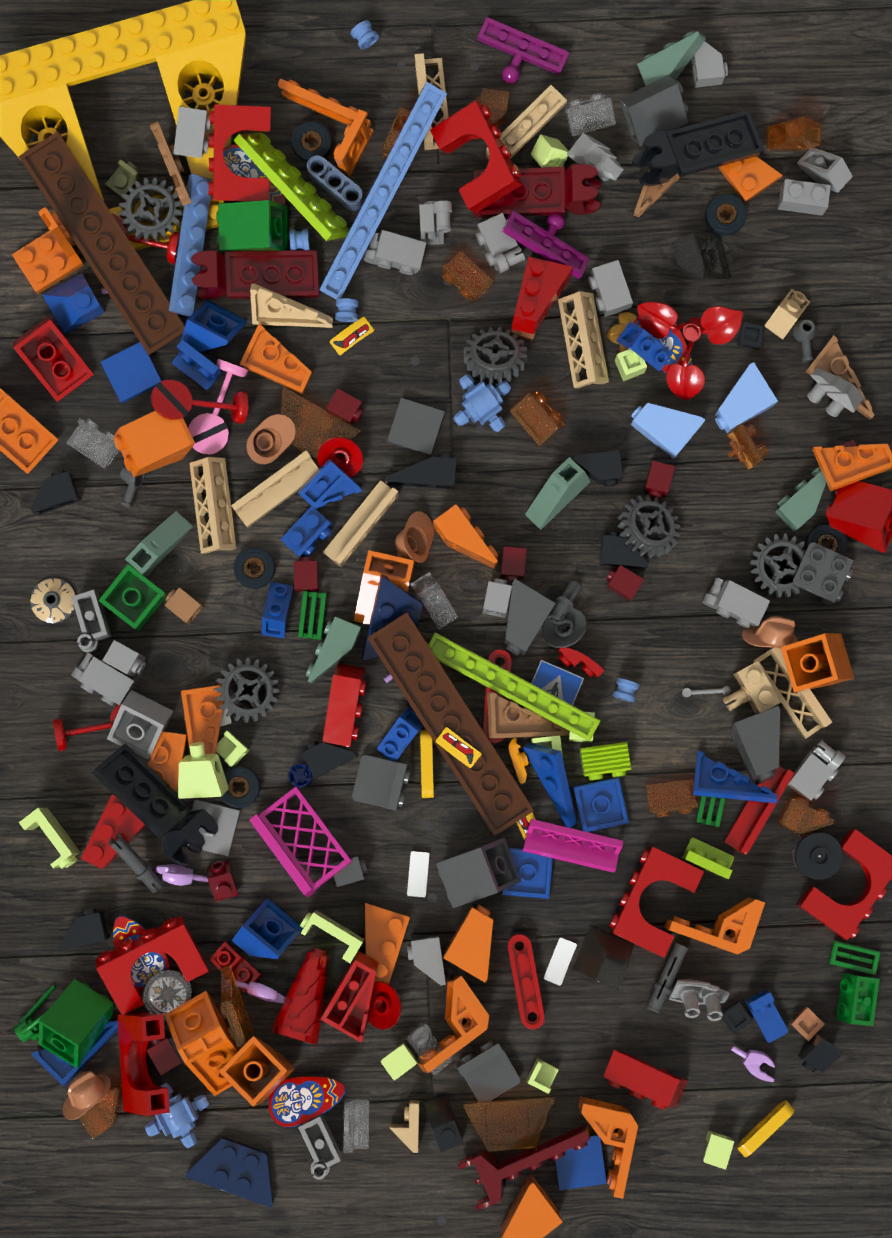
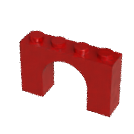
(227, 122)
(500, 174)
(655, 867)
(845, 918)
(169, 938)
(138, 1090)

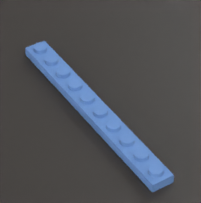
(383, 191)

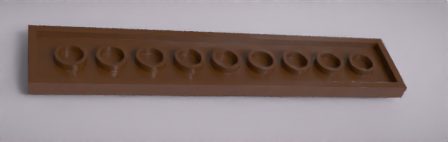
(102, 242)
(442, 706)

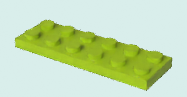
(292, 185)

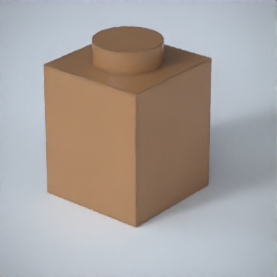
(183, 605)

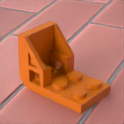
(22, 435)
(740, 919)
(459, 1004)
(202, 1040)
(604, 1119)

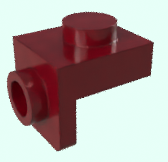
(221, 880)

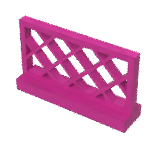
(285, 855)

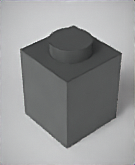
(351, 873)

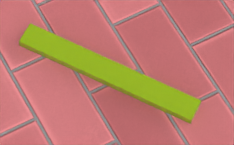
(514, 687)

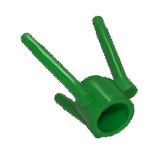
(28, 1027)

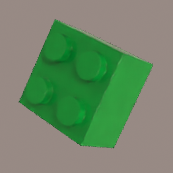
(133, 598)

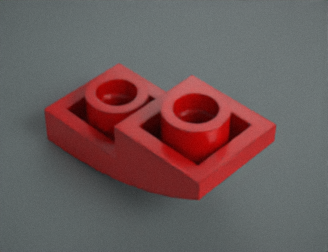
(572, 657)
(241, 968)

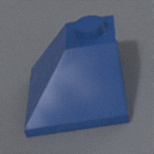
(73, 303)
(211, 327)
(267, 932)

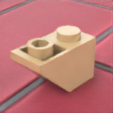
(787, 313)

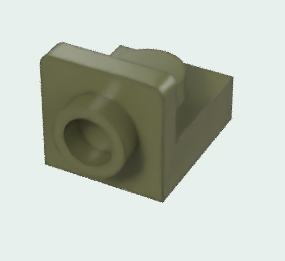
(122, 178)

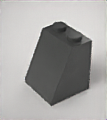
(525, 617)
(759, 743)
(478, 873)

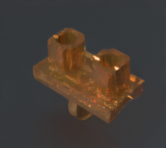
(744, 447)

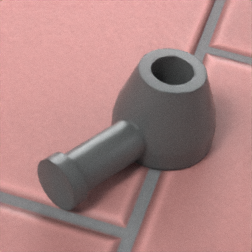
(805, 338)
(133, 484)

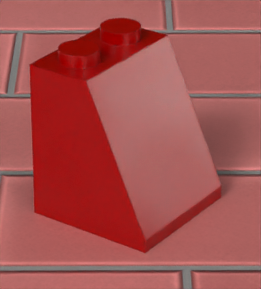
(863, 514)

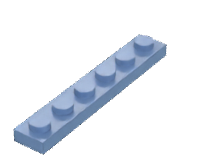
(190, 242)

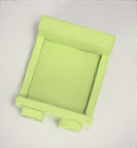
(56, 834)
(336, 930)

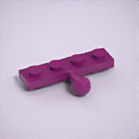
(522, 48)
(545, 242)

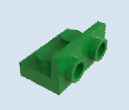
(857, 999)

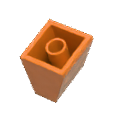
(153, 442)
(817, 662)
(472, 943)
(256, 1070)
(531, 1213)

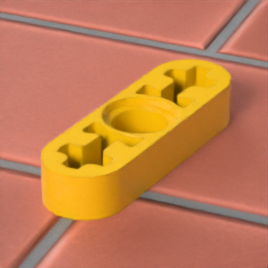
(426, 764)
(765, 1128)

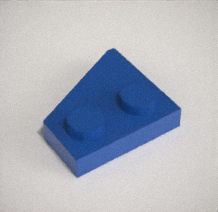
(328, 485)

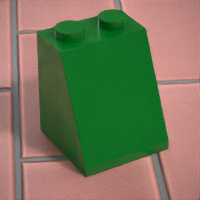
(252, 226)
(74, 1022)

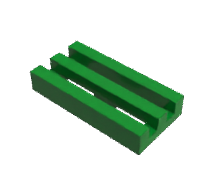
(310, 635)
(707, 821)
(834, 952)

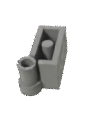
(434, 221)
(500, 248)
(395, 252)
(737, 602)
(91, 620)
(103, 679)
(815, 770)
(320, 1145)

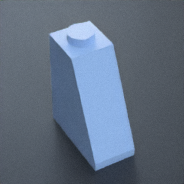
(746, 400)
(666, 427)

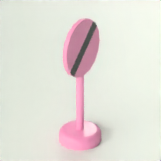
(208, 429)

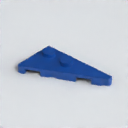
(551, 771)
(718, 781)
(63, 1071)

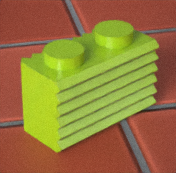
(605, 759)

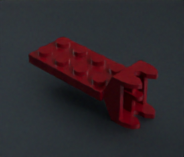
(549, 192)
(283, 272)
(493, 1172)

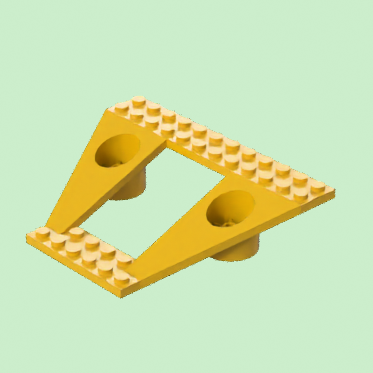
(187, 42)

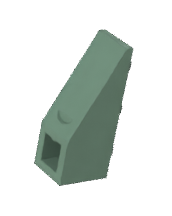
(671, 59)
(558, 491)
(803, 504)
(158, 544)
(338, 644)

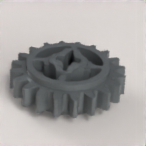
(142, 192)
(495, 355)
(662, 532)
(772, 563)
(262, 679)

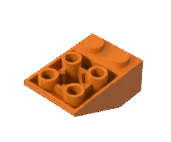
(460, 535)
(395, 568)

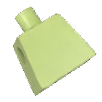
(201, 774)

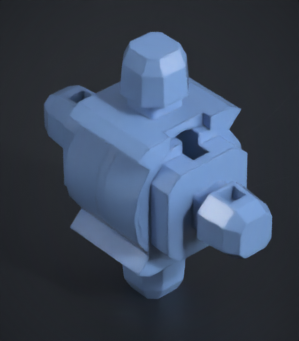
(482, 403)
(180, 1119)

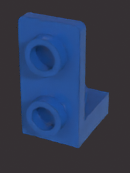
(645, 346)
(276, 610)
(400, 735)
(766, 1015)

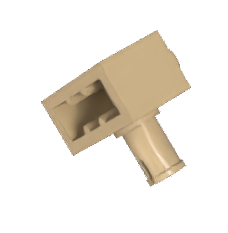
(754, 689)

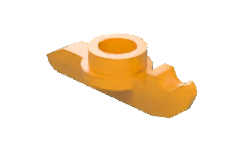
(519, 760)

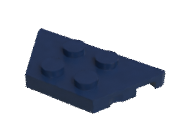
(389, 604)
(235, 1170)

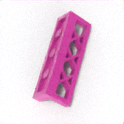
(572, 845)

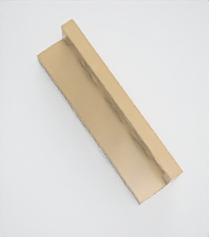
(422, 78)
(532, 120)
(589, 334)
(275, 489)
(216, 503)
(361, 523)
(807, 697)

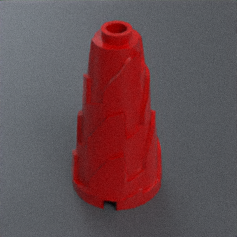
(304, 1001)

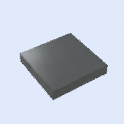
(415, 426)

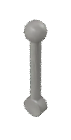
(726, 690)

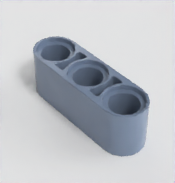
(331, 173)

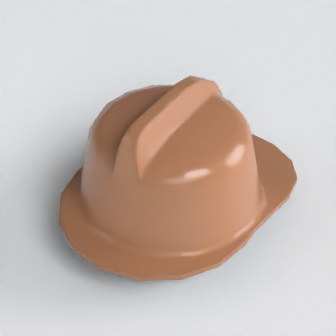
(270, 439)
(416, 538)
(772, 633)
(84, 1092)

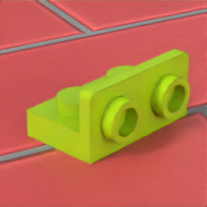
(709, 858)

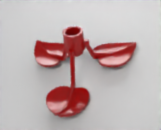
(717, 321)

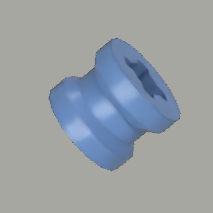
(364, 34)
(299, 240)
(347, 310)
(625, 690)

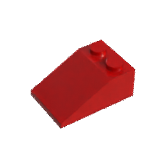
(52, 358)

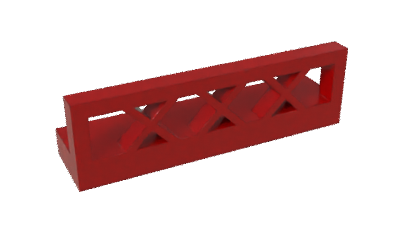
(756, 813)

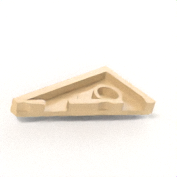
(275, 309)

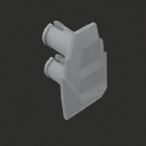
(594, 153)
(841, 391)
(697, 992)

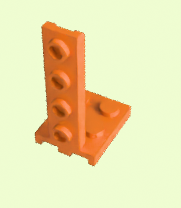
(356, 133)
(49, 256)

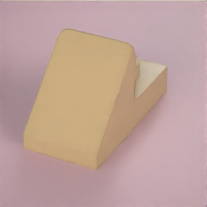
(409, 1132)

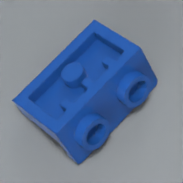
(196, 366)
(307, 533)

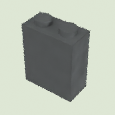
(654, 109)

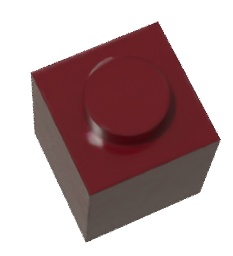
(345, 407)
(659, 479)
(513, 563)
(306, 575)
(624, 582)
(163, 1055)

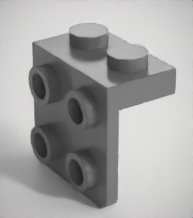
(823, 573)
(380, 782)
(488, 1071)

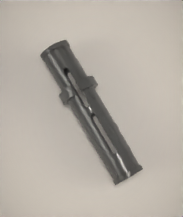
(142, 870)
(656, 1004)

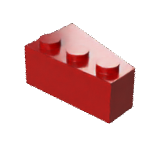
(539, 290)
(344, 705)
(114, 820)
(351, 1000)
(644, 1080)

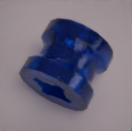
(297, 777)

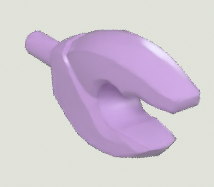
(178, 874)
(261, 991)
(753, 1060)

